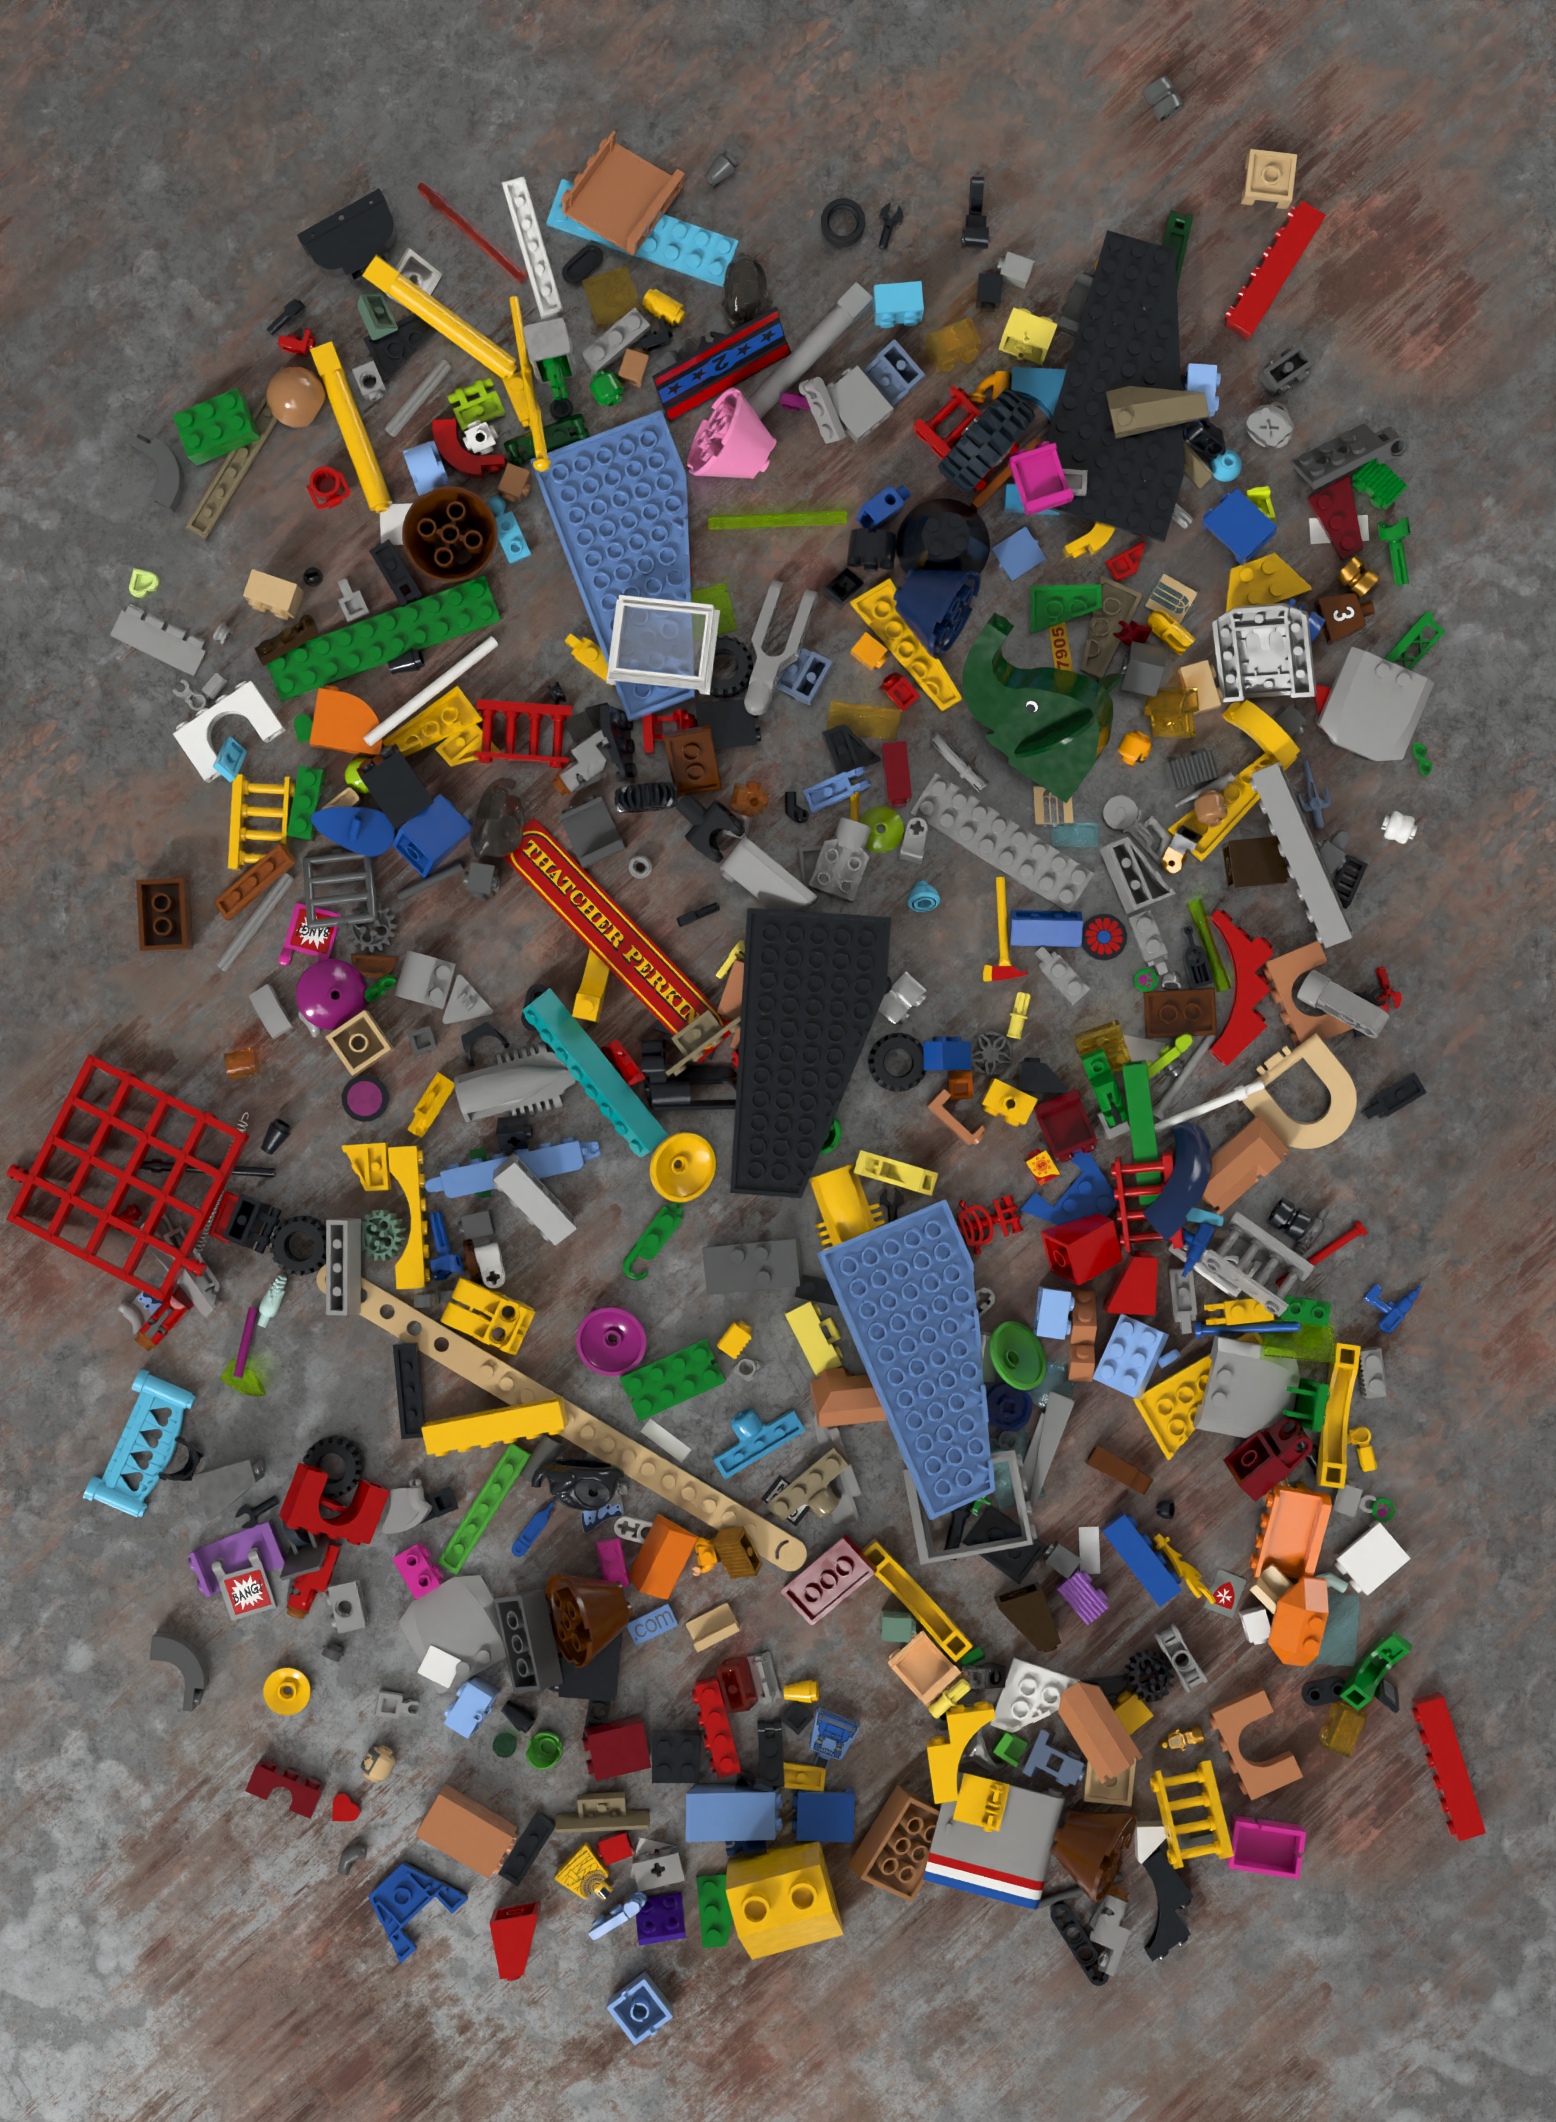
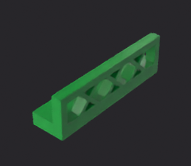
(1409, 638)

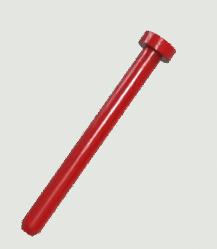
(1332, 1247)

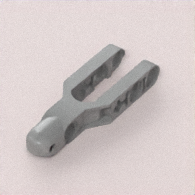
(768, 668)

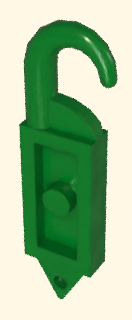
(653, 1238)

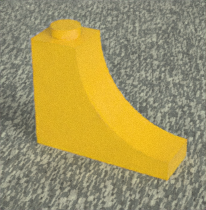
(592, 990)

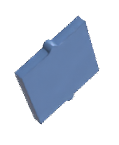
(1018, 553)

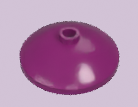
(315, 990)
(604, 1354)

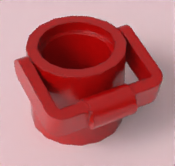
(327, 487)

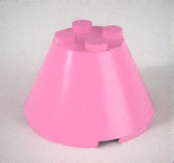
(731, 440)

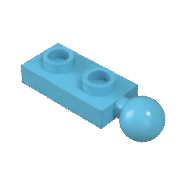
(508, 531)

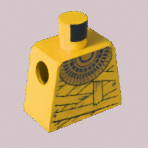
(585, 1873)

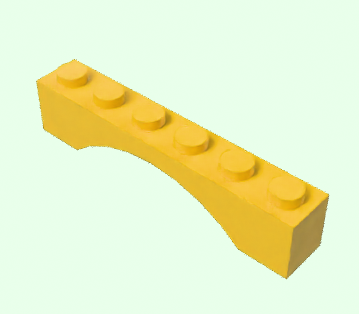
(406, 1168)
(1333, 1439)
(917, 1601)

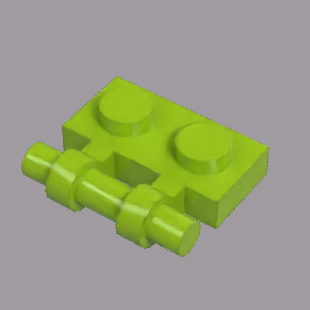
(483, 408)

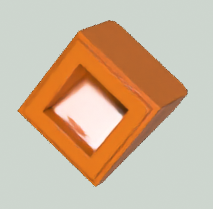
(960, 1084)

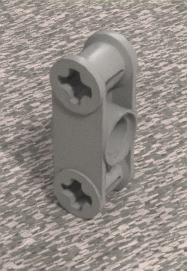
(1188, 1670)

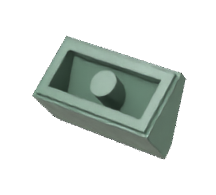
(376, 315)

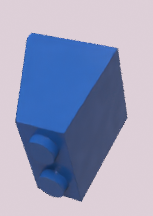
(432, 835)

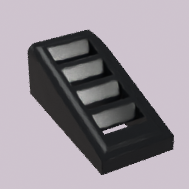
(1345, 895)
(1387, 1695)

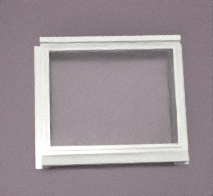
(663, 643)

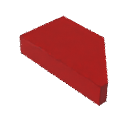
(1125, 563)

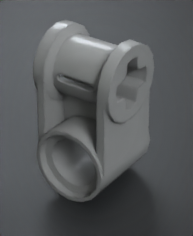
(913, 845)

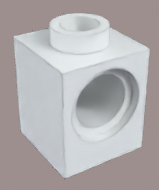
(1255, 1624)

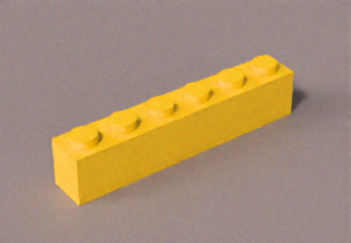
(495, 1425)

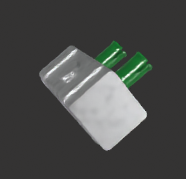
(551, 354)

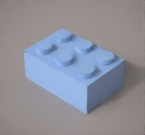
(1130, 1356)

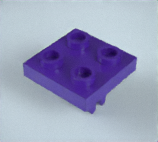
(661, 1919)

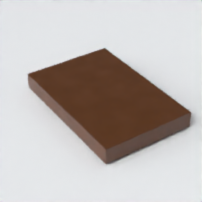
(692, 760)
(1180, 1011)

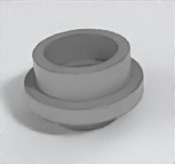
(640, 859)

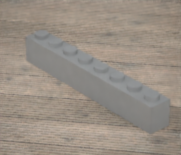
(1302, 854)

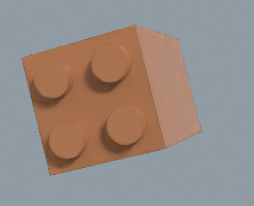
(467, 1831)

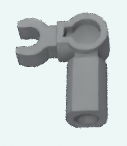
(199, 701)

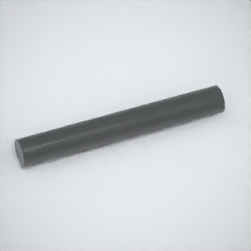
(430, 881)

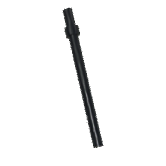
(158, 1166)

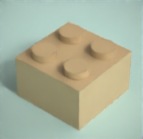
(274, 594)
(360, 1043)

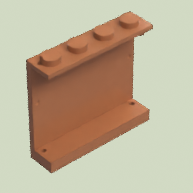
(621, 195)

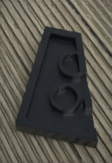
(397, 347)

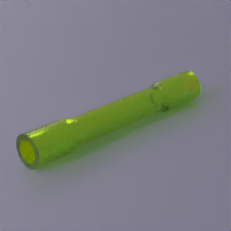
(1218, 971)

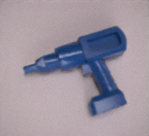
(1198, 1244)
(1393, 1312)

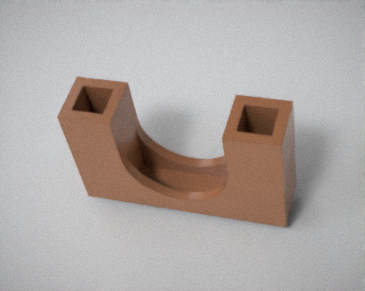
(1282, 973)
(1230, 1720)

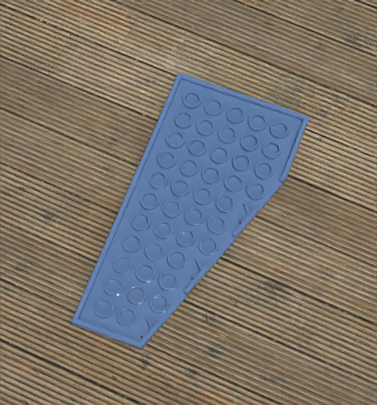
(623, 530)
(919, 1337)

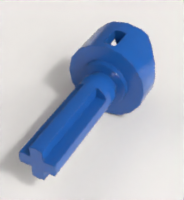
(445, 1262)

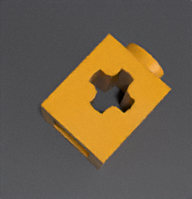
(869, 652)

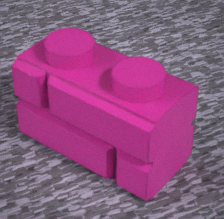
(613, 1560)

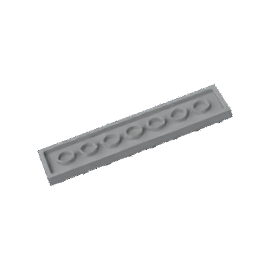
(1002, 843)

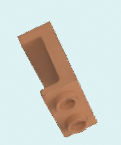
(935, 1107)

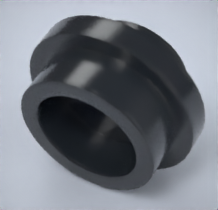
(561, 409)

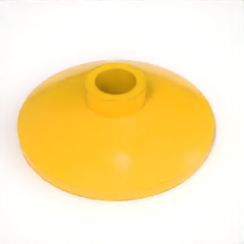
(278, 1699)

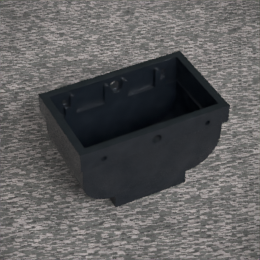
(351, 243)

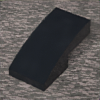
(441, 1502)

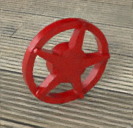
(332, 1504)

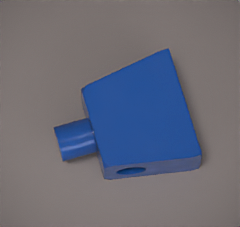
(882, 508)

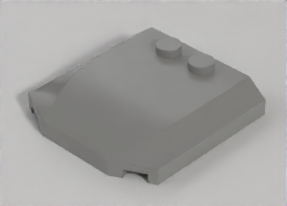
(1264, 652)
(1374, 706)
(1245, 1389)
(460, 1621)

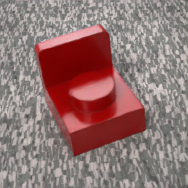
(294, 344)
(899, 691)

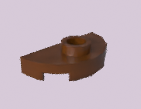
(374, 965)
(470, 1262)

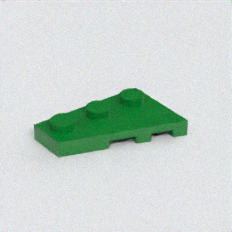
(1062, 603)
(714, 1910)

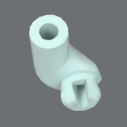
(1334, 1581)

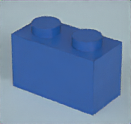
(947, 1054)

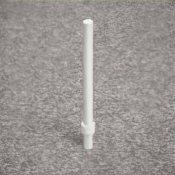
(1239, 1094)

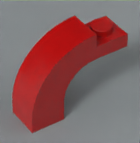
(469, 465)

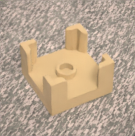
(1269, 177)
(1113, 1791)

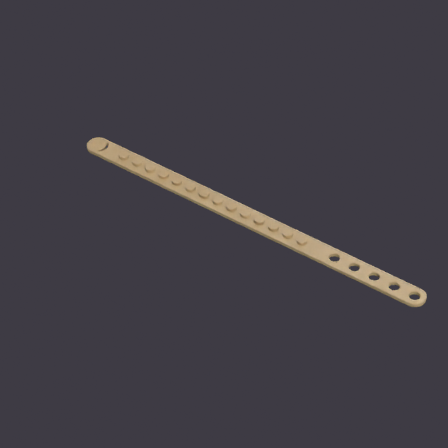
(582, 1428)

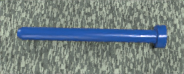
(1245, 1328)

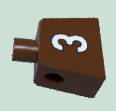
(1342, 615)

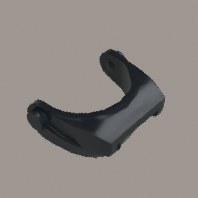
(483, 1030)
(193, 1460)

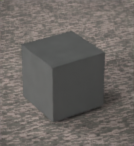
(1143, 668)

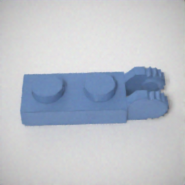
(835, 789)
(617, 1915)

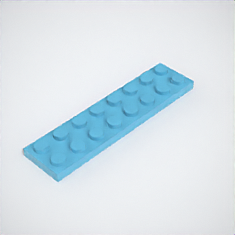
(670, 243)

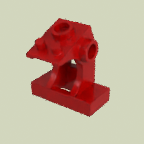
(654, 727)

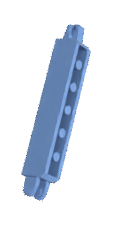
(543, 1162)

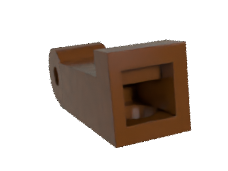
(1118, 1469)

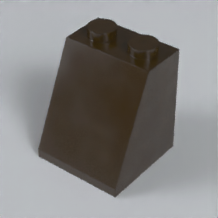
(1254, 863)
(1030, 1615)

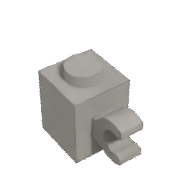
(1349, 1499)

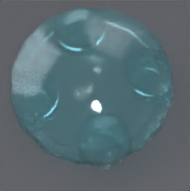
(1056, 1381)

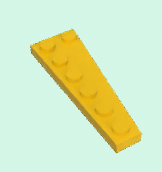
(879, 613)

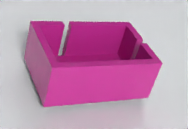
(1266, 1846)

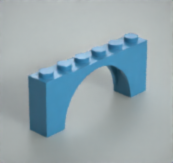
(1043, 389)

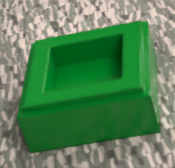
(973, 1657)

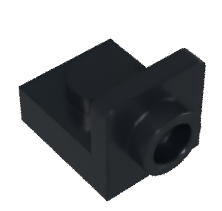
(654, 341)

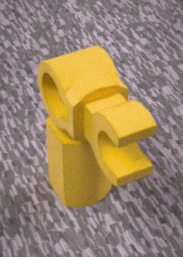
(1362, 1436)

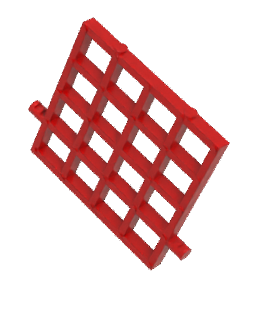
(127, 1178)

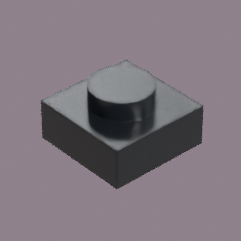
(797, 1717)

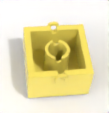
(1028, 336)

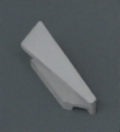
(200, 1290)
(1045, 1443)
(845, 1483)

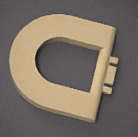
(1333, 1074)

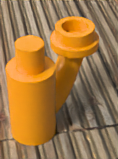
(999, 380)

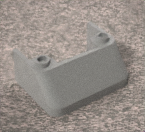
(766, 878)

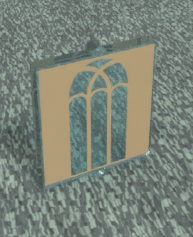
(1171, 597)

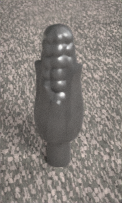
(1312, 1232)

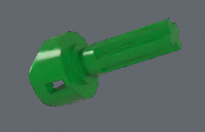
(1395, 534)

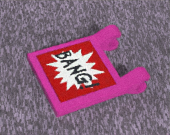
(305, 940)

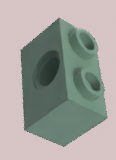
(897, 1625)

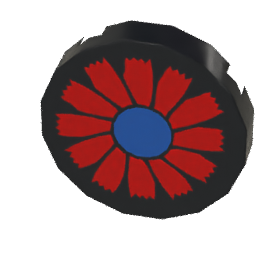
(1103, 937)

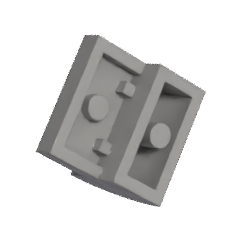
(425, 979)

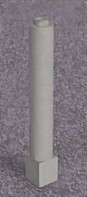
(847, 311)

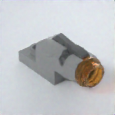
(586, 768)
(1107, 1931)

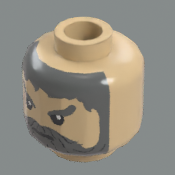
(378, 1763)

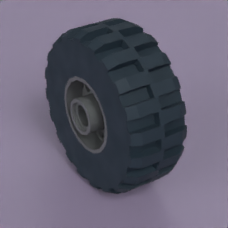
(986, 441)

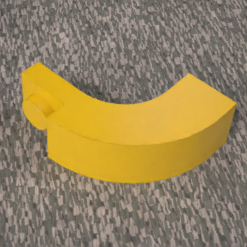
(1094, 541)
(1262, 730)

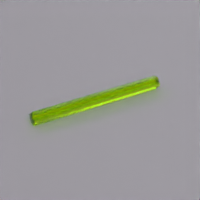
(777, 520)

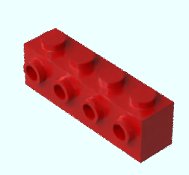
(717, 1726)

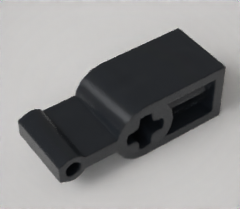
(1199, 972)

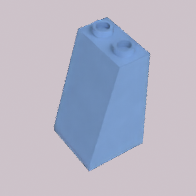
(732, 1813)

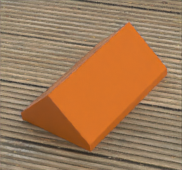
(662, 1558)

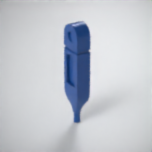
(531, 1531)

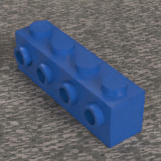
(1141, 1559)

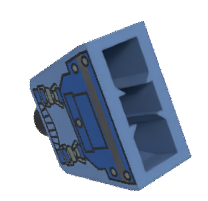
(831, 1736)

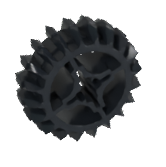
(646, 797)

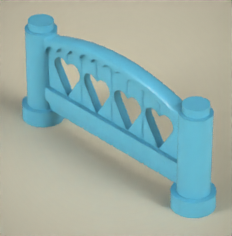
(153, 1395)

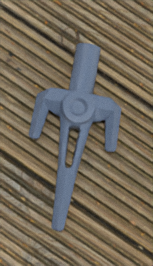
(1314, 804)

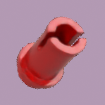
(131, 1214)

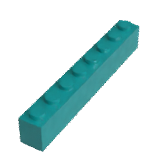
(594, 1073)

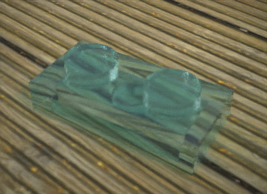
(1075, 835)

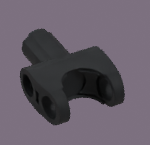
(707, 825)

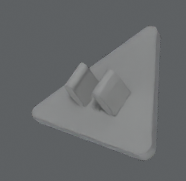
(465, 1003)

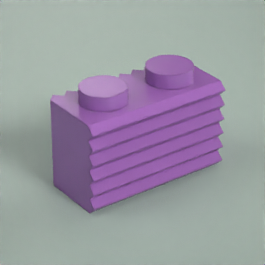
(1082, 1596)

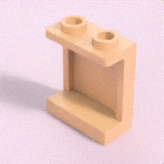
(924, 1668)

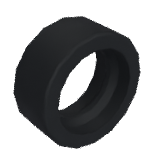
(838, 204)

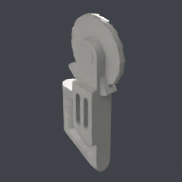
(1122, 814)

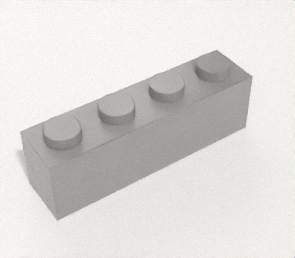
(534, 1200)
(343, 1266)

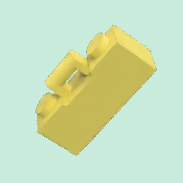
(807, 1328)

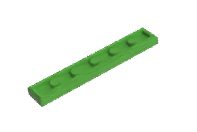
(484, 1508)

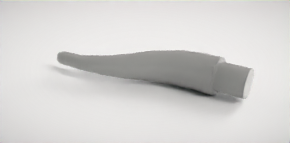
(1218, 785)

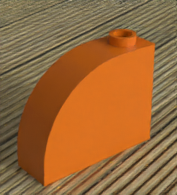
(342, 723)

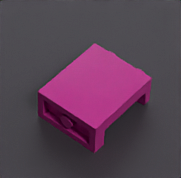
(1040, 478)

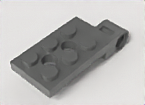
(1360, 447)

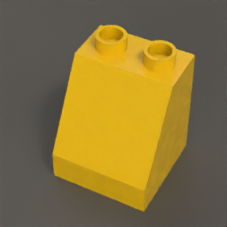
(782, 1899)

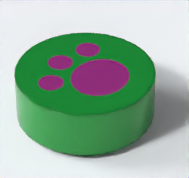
(1145, 980)
(1382, 1509)

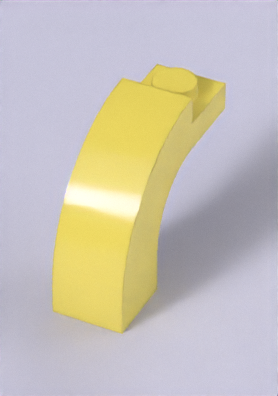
(895, 1172)

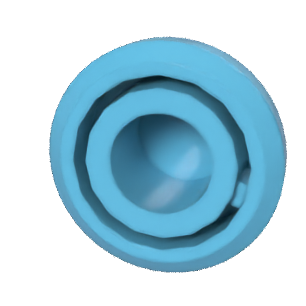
(1226, 466)
(923, 897)

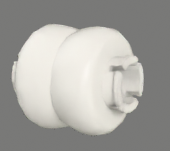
(1399, 827)

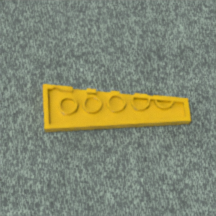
(1238, 799)

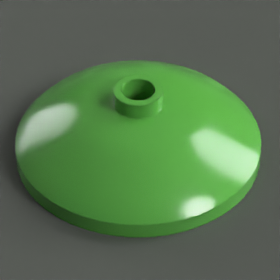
(1017, 1355)

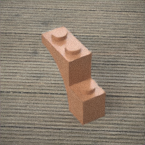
(1082, 1336)

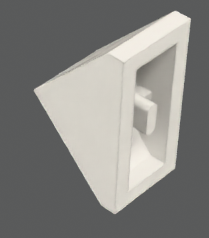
(1147, 1838)

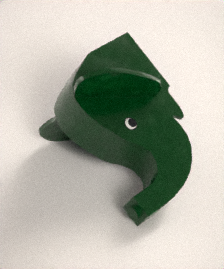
(1042, 717)

